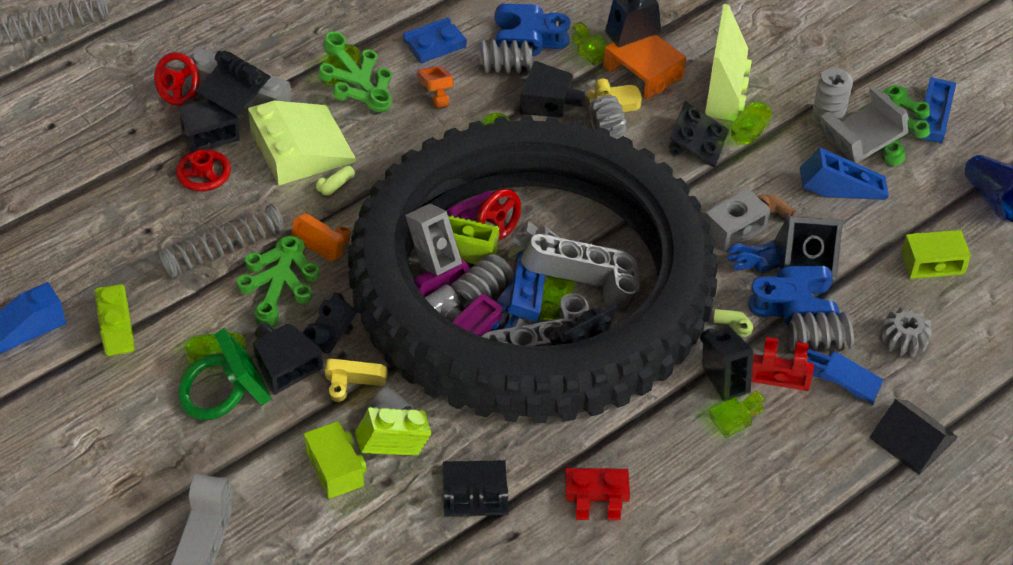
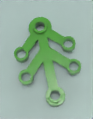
(376, 97)
(894, 152)
(287, 250)

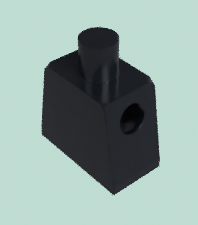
(633, 21)
(549, 92)
(207, 125)
(285, 356)
(727, 362)

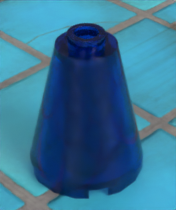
(993, 182)

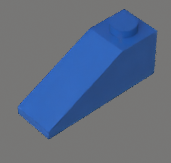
(841, 178)
(30, 316)

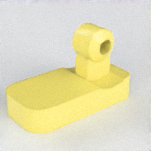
(627, 95)
(345, 371)

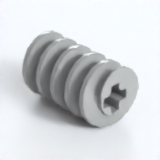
(505, 56)
(832, 94)
(484, 278)
(821, 328)

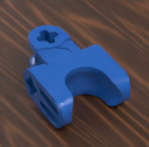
(532, 25)
(792, 293)

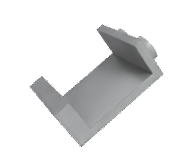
(868, 128)

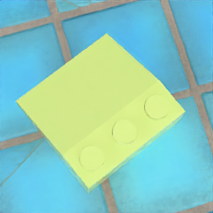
(728, 70)
(298, 139)

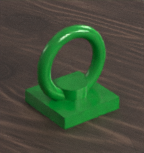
(239, 370)

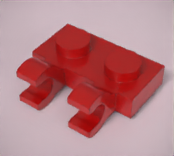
(783, 372)
(597, 485)

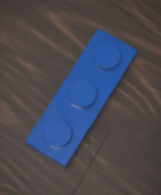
(940, 98)
(526, 292)

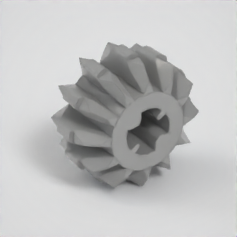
(608, 114)
(906, 332)

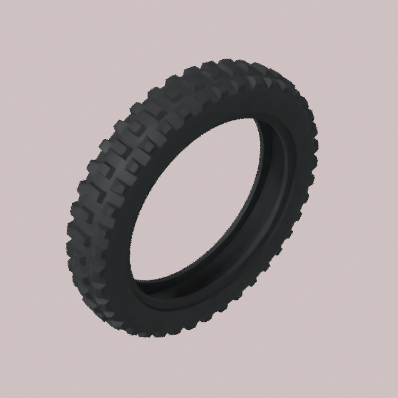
(522, 377)

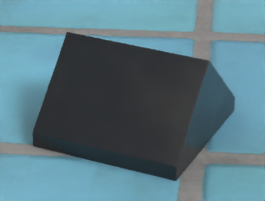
(809, 242)
(912, 435)

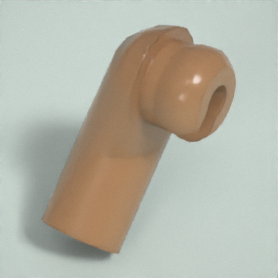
(777, 205)

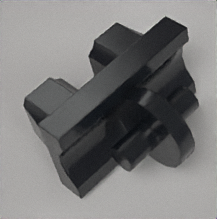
(332, 323)

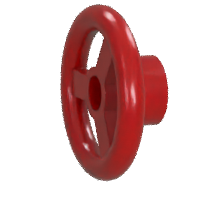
(170, 79)
(202, 167)
(496, 213)

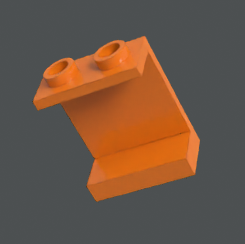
(650, 60)

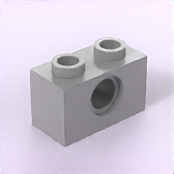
(737, 219)
(433, 239)

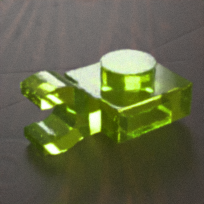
(589, 46)
(736, 416)

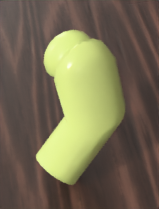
(334, 182)
(734, 319)

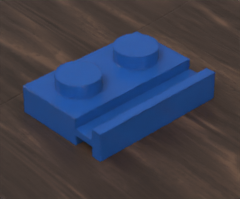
(434, 40)

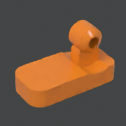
(436, 80)
(320, 237)

